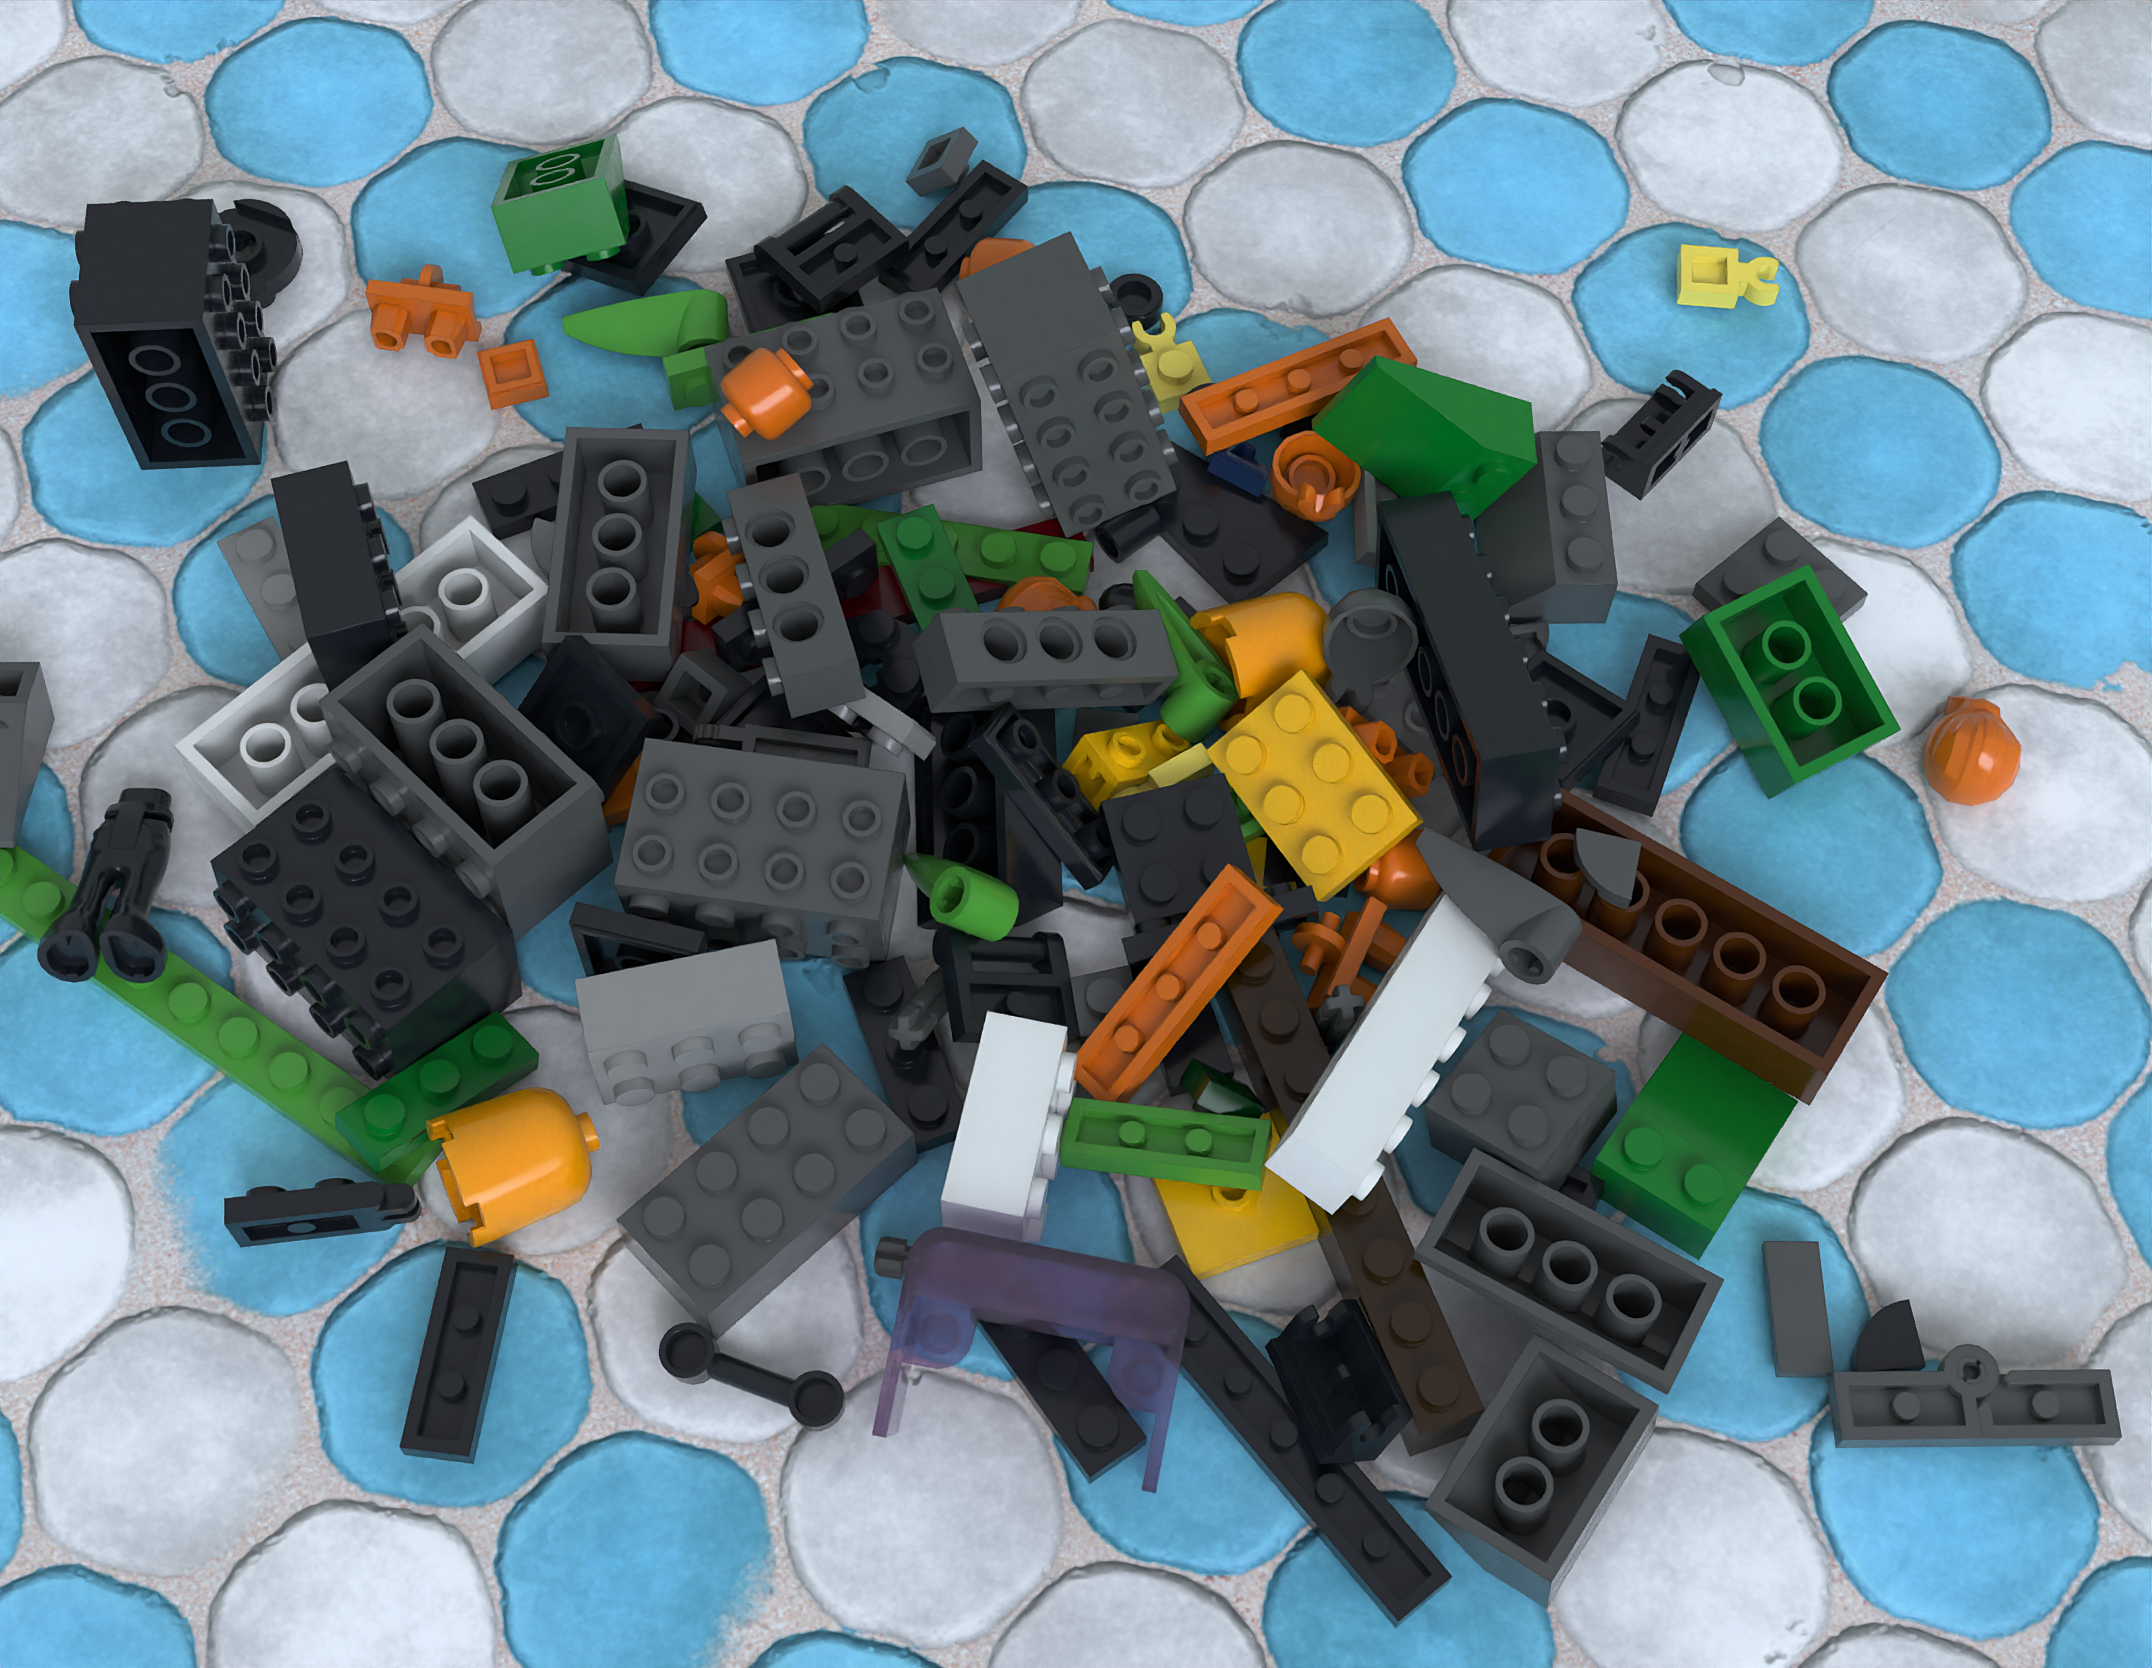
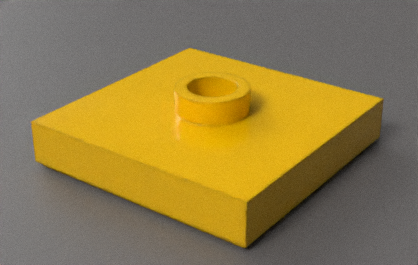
(1235, 1226)

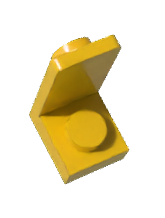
(1121, 758)

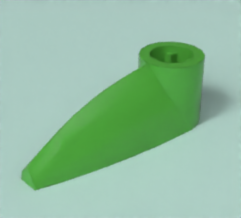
(654, 324)
(1205, 684)
(964, 896)

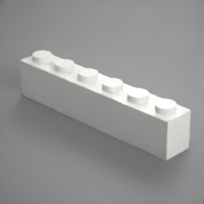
(1388, 1059)

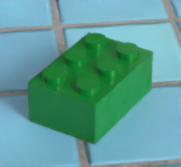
(1788, 681)

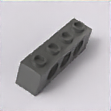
(795, 596)
(1044, 658)

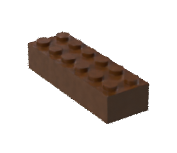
(1707, 955)

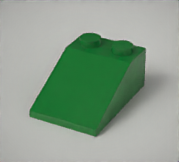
(563, 206)
(1431, 433)
(1690, 1144)

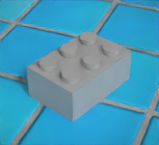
(687, 1023)

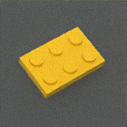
(1314, 786)

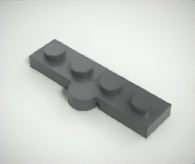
(1973, 1406)

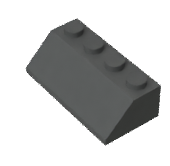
(1569, 1270)

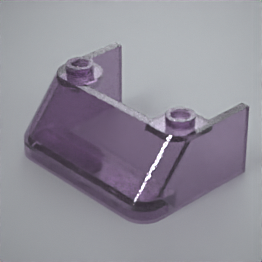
(976, 1276)

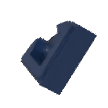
(1240, 468)

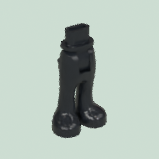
(128, 855)

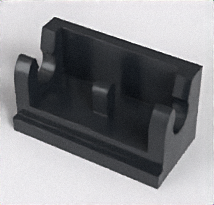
(1659, 434)
(1339, 1383)

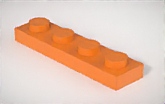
(1286, 387)
(1175, 986)

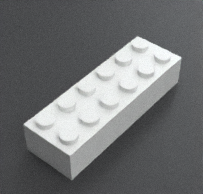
(274, 733)

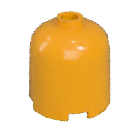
(1265, 645)
(513, 1160)

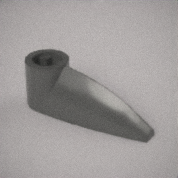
(1518, 915)

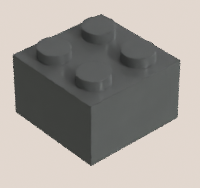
(1522, 1102)

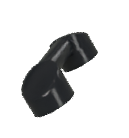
(694, 1357)

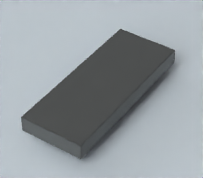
(1797, 1309)

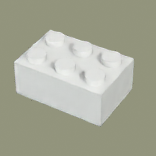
(1010, 1130)

